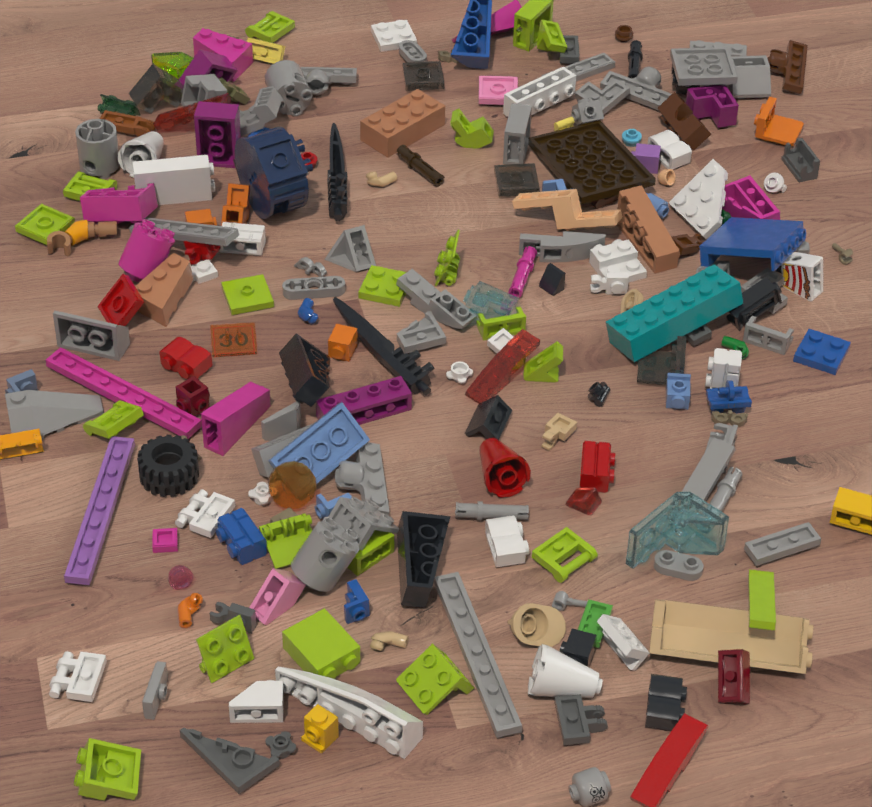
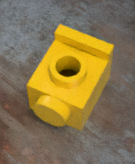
(320, 728)

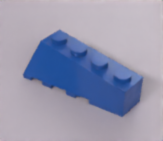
(473, 40)

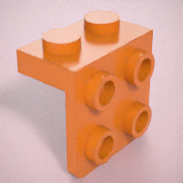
(775, 127)

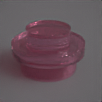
(180, 577)

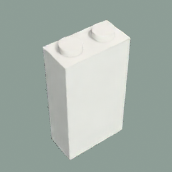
(177, 178)

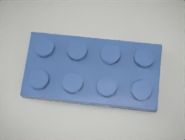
(325, 443)

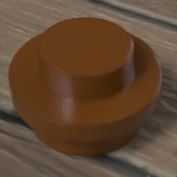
(624, 33)

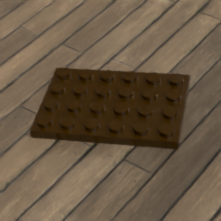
(591, 161)

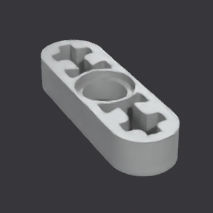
(328, 287)

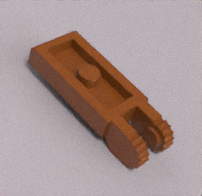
(128, 123)

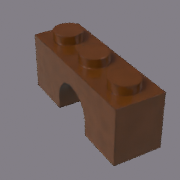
(682, 121)

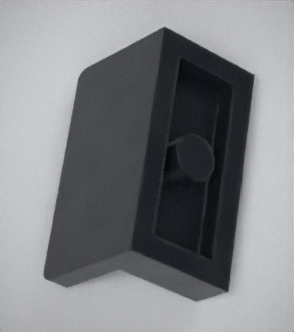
(489, 418)

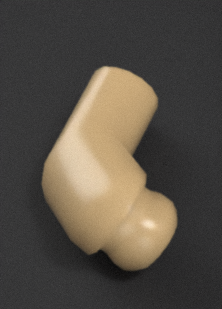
(382, 181)
(388, 637)

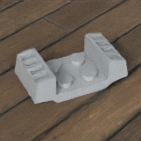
(263, 111)

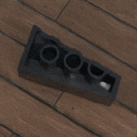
(305, 370)
(419, 551)

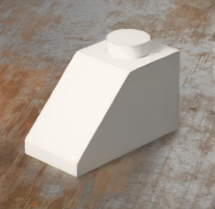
(259, 703)

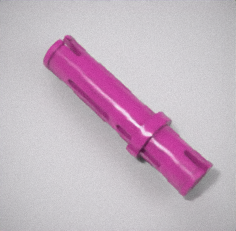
(524, 267)

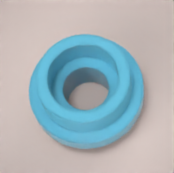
(631, 137)

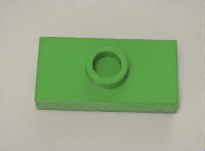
(591, 614)

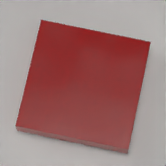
(121, 302)

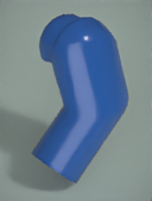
(306, 313)

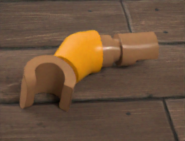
(78, 232)

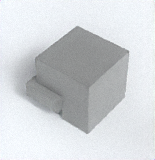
(201, 88)

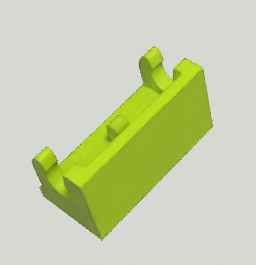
(511, 323)

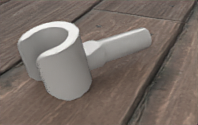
(562, 599)

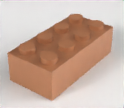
(402, 122)

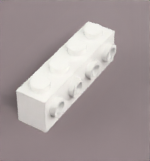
(542, 91)

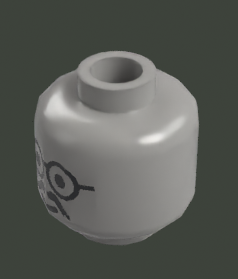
(589, 787)

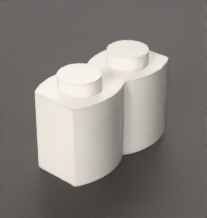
(672, 151)
(506, 541)

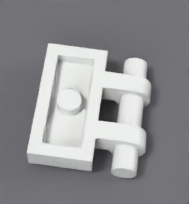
(210, 510)
(85, 678)

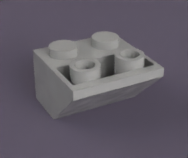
(753, 77)

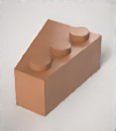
(164, 288)

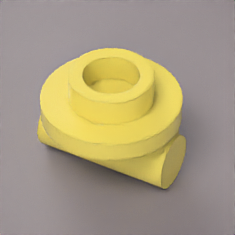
(563, 124)

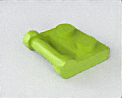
(270, 27)
(82, 183)
(114, 420)
(561, 547)

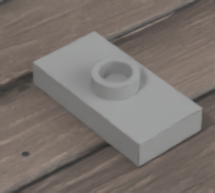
(155, 690)

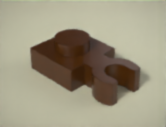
(688, 244)

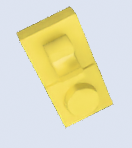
(266, 51)

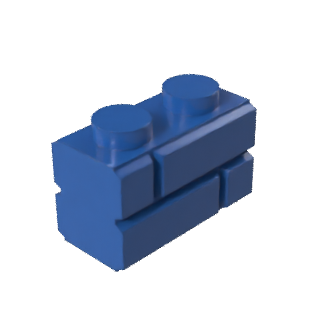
(241, 536)

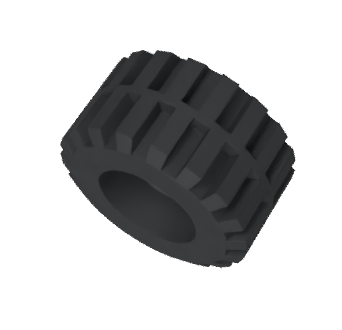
(168, 465)

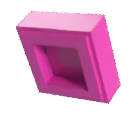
(165, 540)

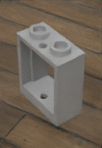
(517, 134)

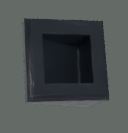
(552, 280)

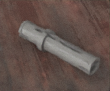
(726, 488)
(481, 510)

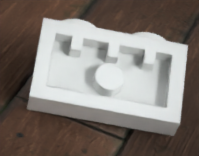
(623, 641)

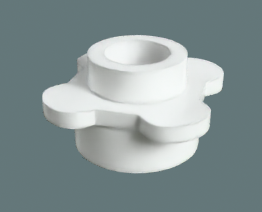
(459, 372)
(260, 494)

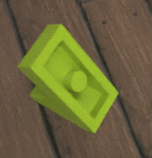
(550, 37)
(544, 365)

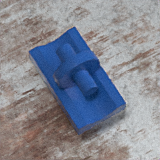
(729, 397)

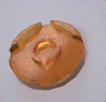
(291, 485)

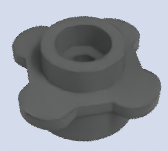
(284, 750)

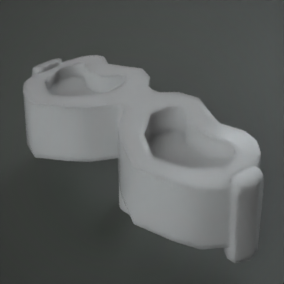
(308, 265)

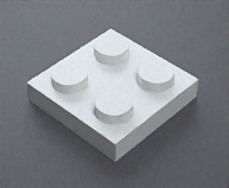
(391, 34)

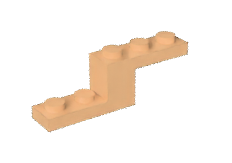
(567, 209)

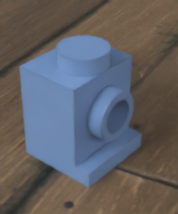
(678, 391)

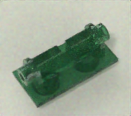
(113, 104)

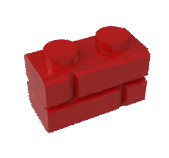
(596, 466)

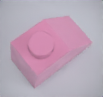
(276, 595)

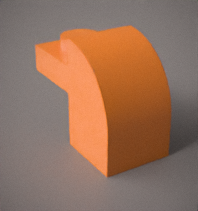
(237, 205)

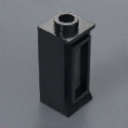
(755, 302)

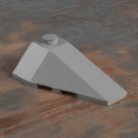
(50, 410)

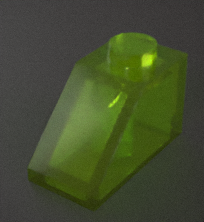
(172, 62)

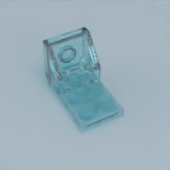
(699, 524)

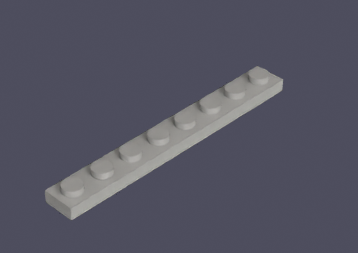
(478, 655)

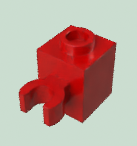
(200, 251)

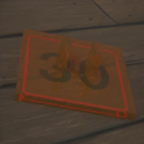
(233, 339)

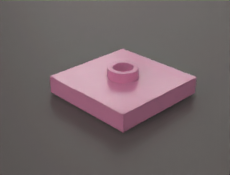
(494, 87)

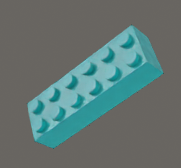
(674, 312)

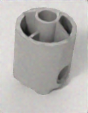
(291, 85)
(97, 147)
(325, 555)

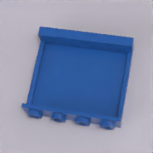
(754, 239)

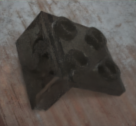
(657, 365)

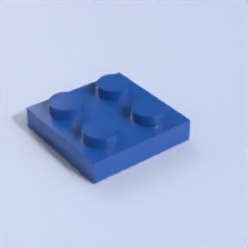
(821, 351)

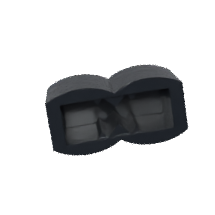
(664, 702)

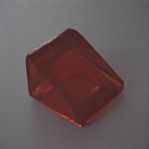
(584, 500)

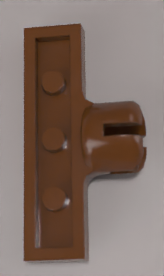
(791, 64)

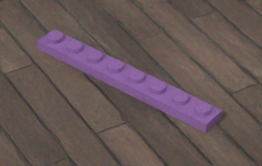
(99, 511)

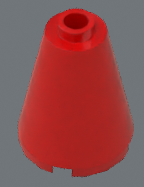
(503, 468)

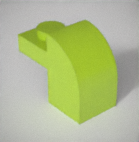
(471, 134)

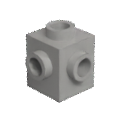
(587, 111)

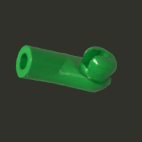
(735, 344)

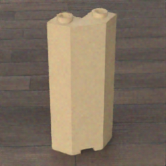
(702, 630)

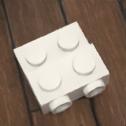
(617, 257)

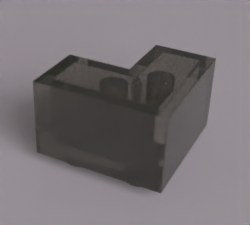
(155, 87)

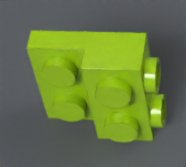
(107, 770)

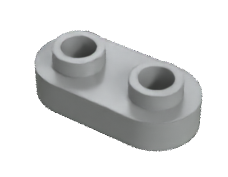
(412, 51)
(678, 565)

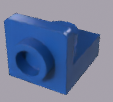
(357, 603)

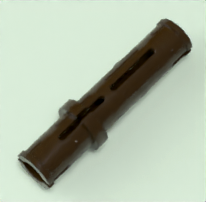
(415, 161)

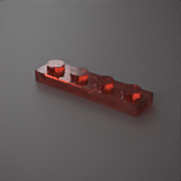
(184, 114)

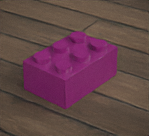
(217, 132)

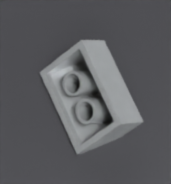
(90, 335)

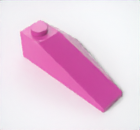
(503, 18)

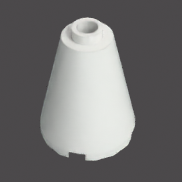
(140, 149)
(561, 676)

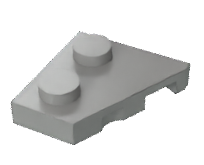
(421, 334)

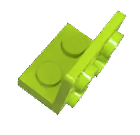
(432, 679)

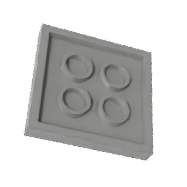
(703, 66)

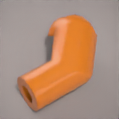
(187, 608)

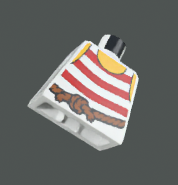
(803, 275)

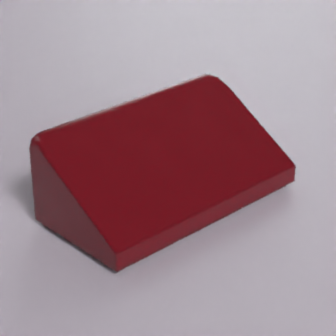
(734, 676)

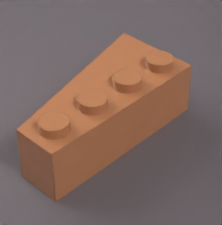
(646, 230)

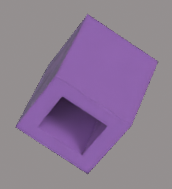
(648, 156)

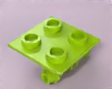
(448, 262)
(286, 538)
(224, 649)

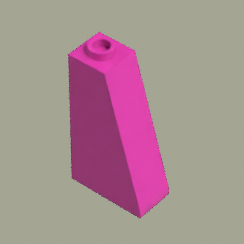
(233, 417)

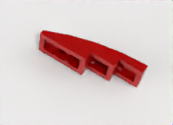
(669, 761)

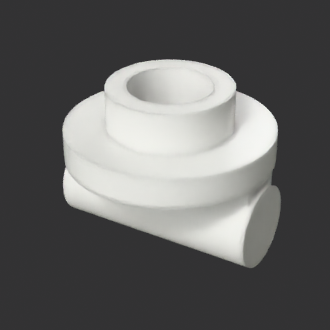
(774, 183)

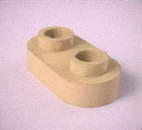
(631, 299)

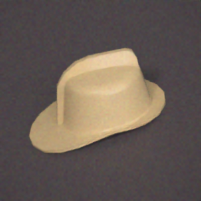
(538, 625)

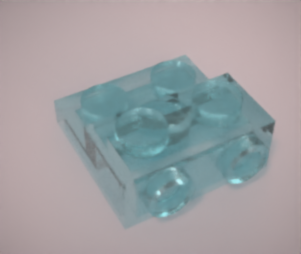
(484, 296)

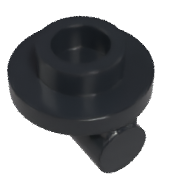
(599, 393)

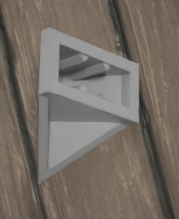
(352, 250)
(282, 422)

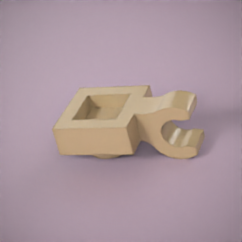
(558, 427)

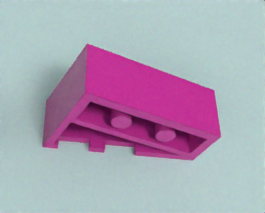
(236, 50)
(748, 200)
(119, 205)

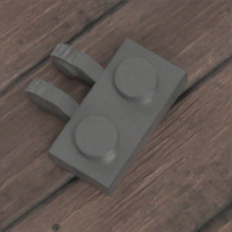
(578, 720)

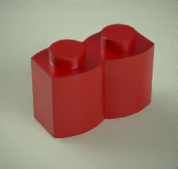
(185, 358)

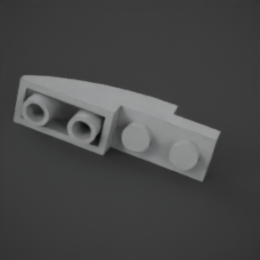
(565, 248)
(442, 304)

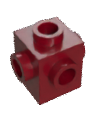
(192, 396)

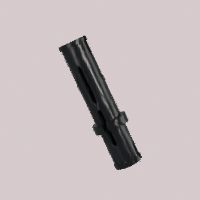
(635, 57)

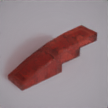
(502, 367)

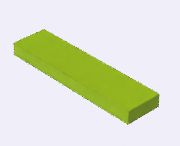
(761, 600)

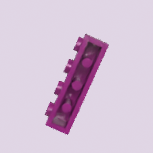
(371, 401)

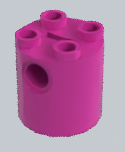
(145, 249)

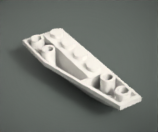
(356, 709)

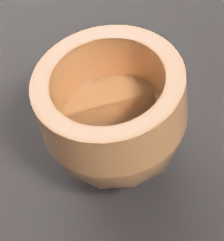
(666, 177)

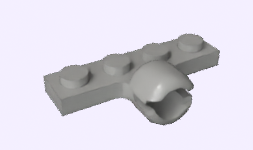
(320, 77)
(642, 88)
(365, 476)

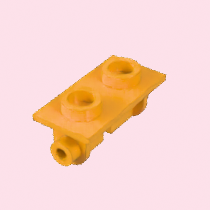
(20, 443)

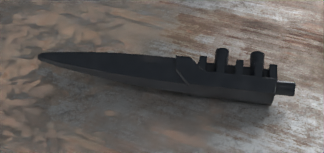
(337, 178)
(383, 349)

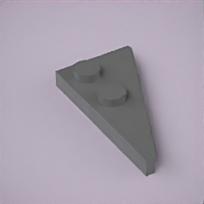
(235, 764)

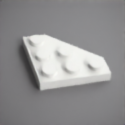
(703, 199)

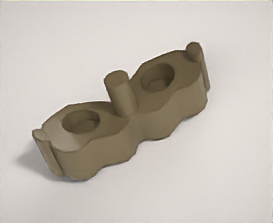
(446, 56)
(724, 418)

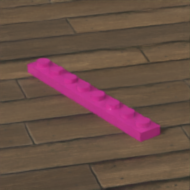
(118, 389)

